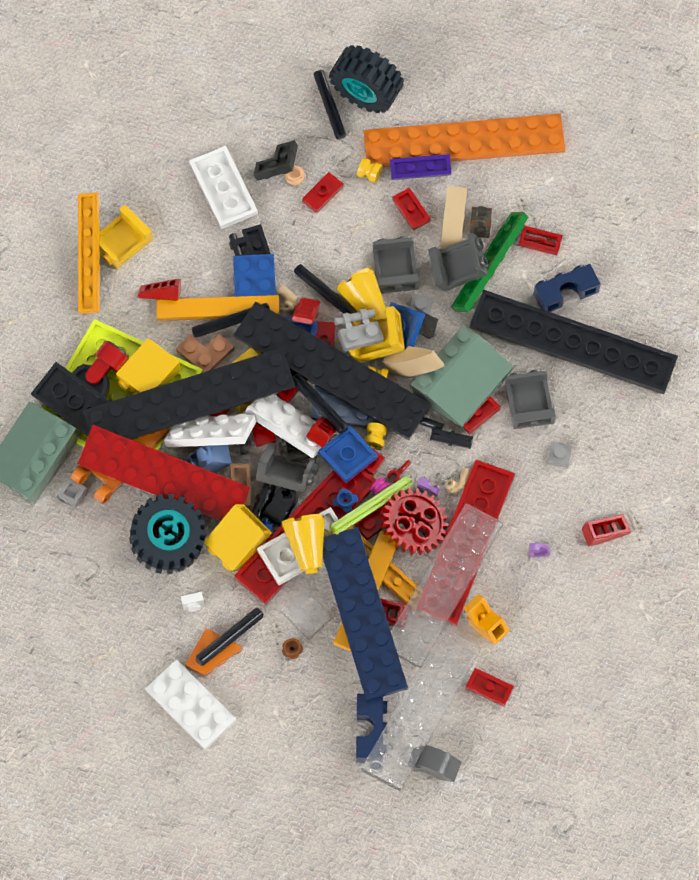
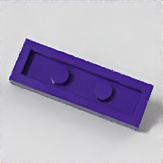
(420, 167)

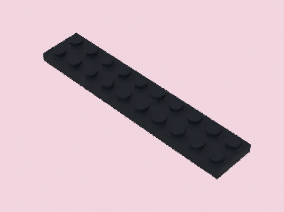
(573, 342)
(334, 371)
(194, 396)

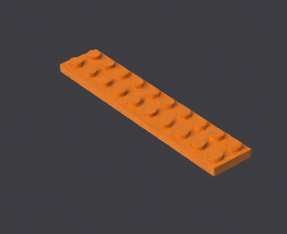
(468, 139)

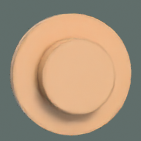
(296, 176)

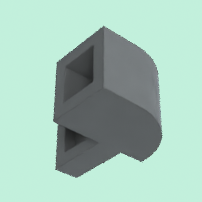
(438, 764)

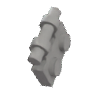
(358, 336)

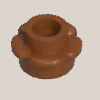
(298, 648)

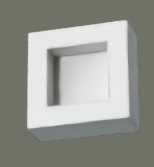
(192, 602)

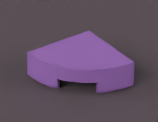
(423, 485)
(538, 550)

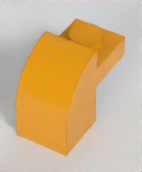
(485, 621)

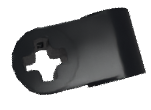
(280, 509)

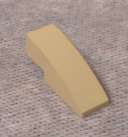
(453, 216)
(412, 362)

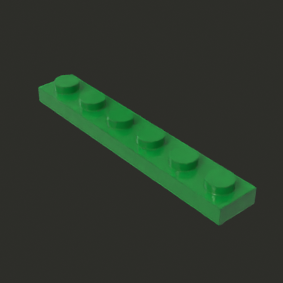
(494, 254)

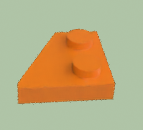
(205, 640)

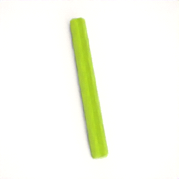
(370, 506)

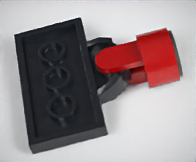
(82, 389)

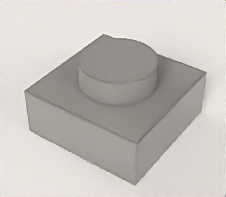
(422, 303)
(559, 454)
(72, 492)

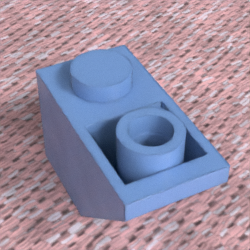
(210, 457)

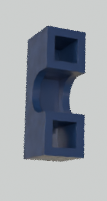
(580, 279)
(372, 712)

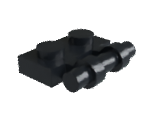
(252, 238)

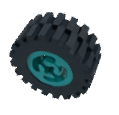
(366, 79)
(158, 552)

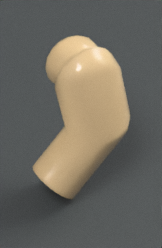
(290, 301)
(459, 484)

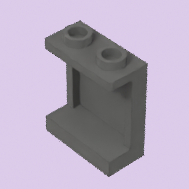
(458, 263)
(395, 265)
(529, 399)
(290, 475)

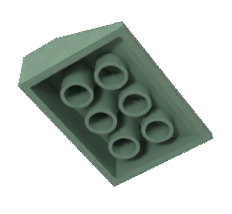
(466, 380)
(34, 451)

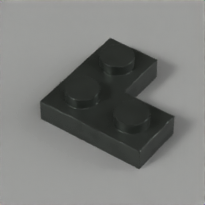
(281, 163)

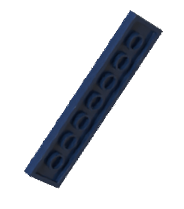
(363, 615)

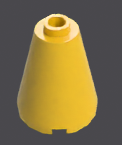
(363, 291)
(306, 540)

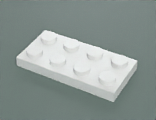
(223, 187)
(285, 422)
(211, 431)
(279, 555)
(190, 705)

